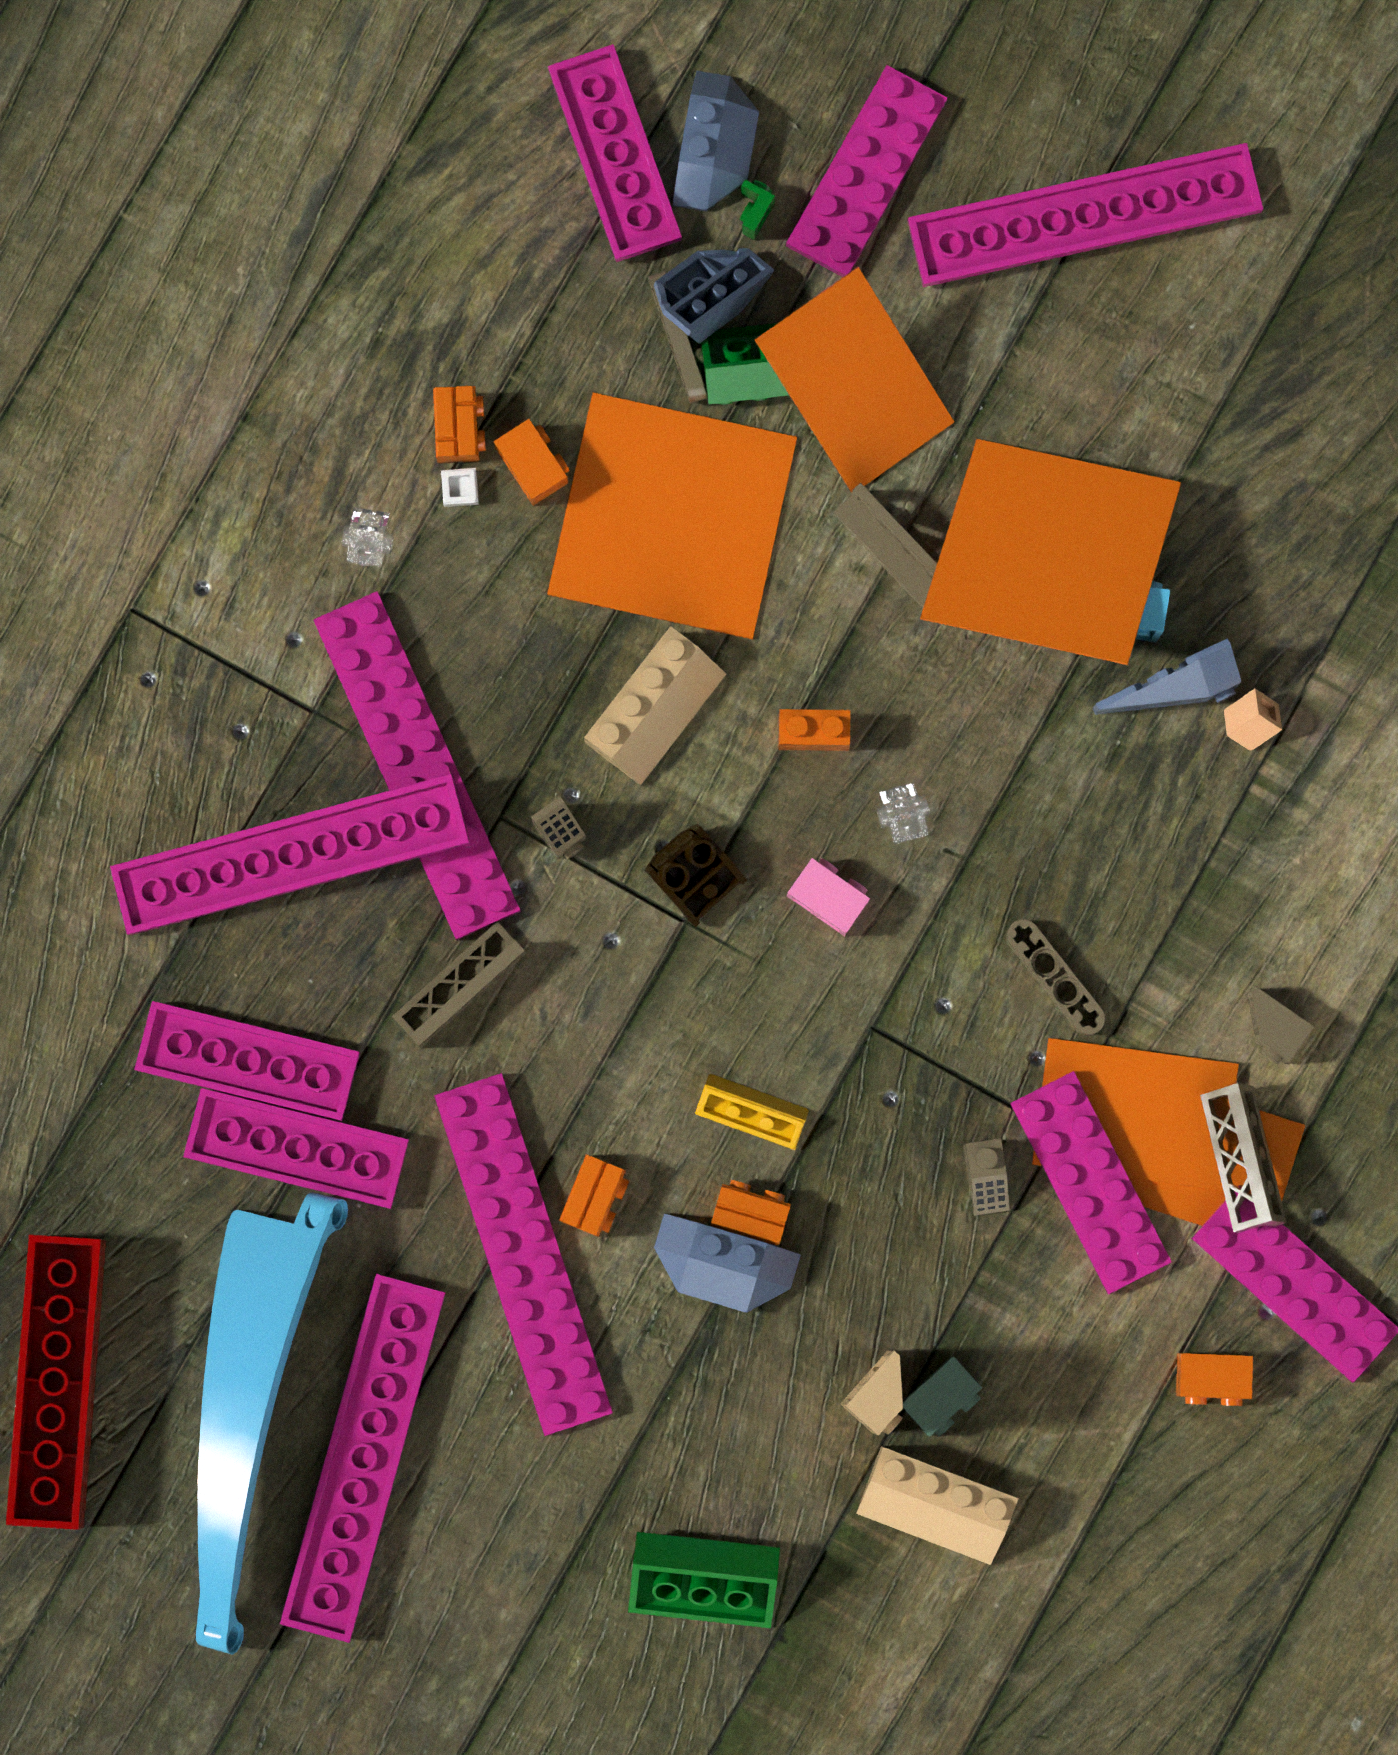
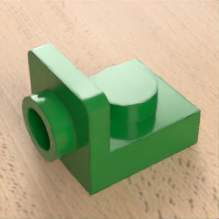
(756, 214)

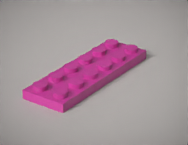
(614, 153)
(866, 171)
(247, 1061)
(296, 1148)
(1090, 1182)
(1299, 1289)

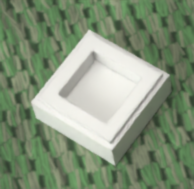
(459, 487)

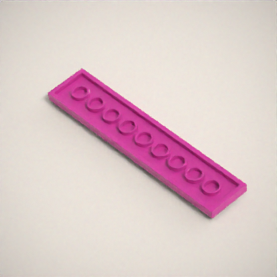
(1085, 215)
(413, 751)
(290, 854)
(523, 1254)
(362, 1458)

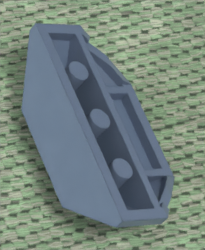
(714, 142)
(710, 289)
(723, 1264)

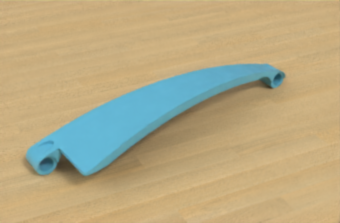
(253, 1321)

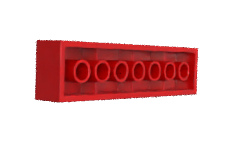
(56, 1382)

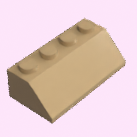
(655, 706)
(878, 1396)
(937, 1505)

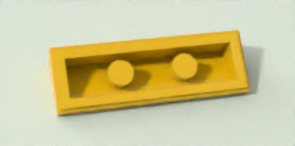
(752, 1111)

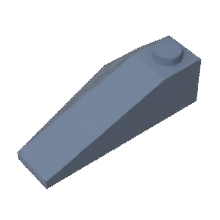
(1197, 680)

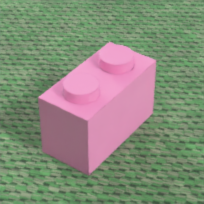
(829, 896)

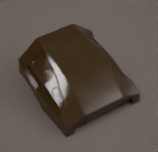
(694, 873)

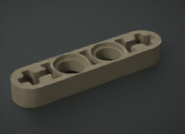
(681, 352)
(1059, 974)

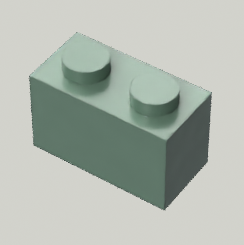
(941, 1397)

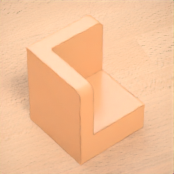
(1252, 719)

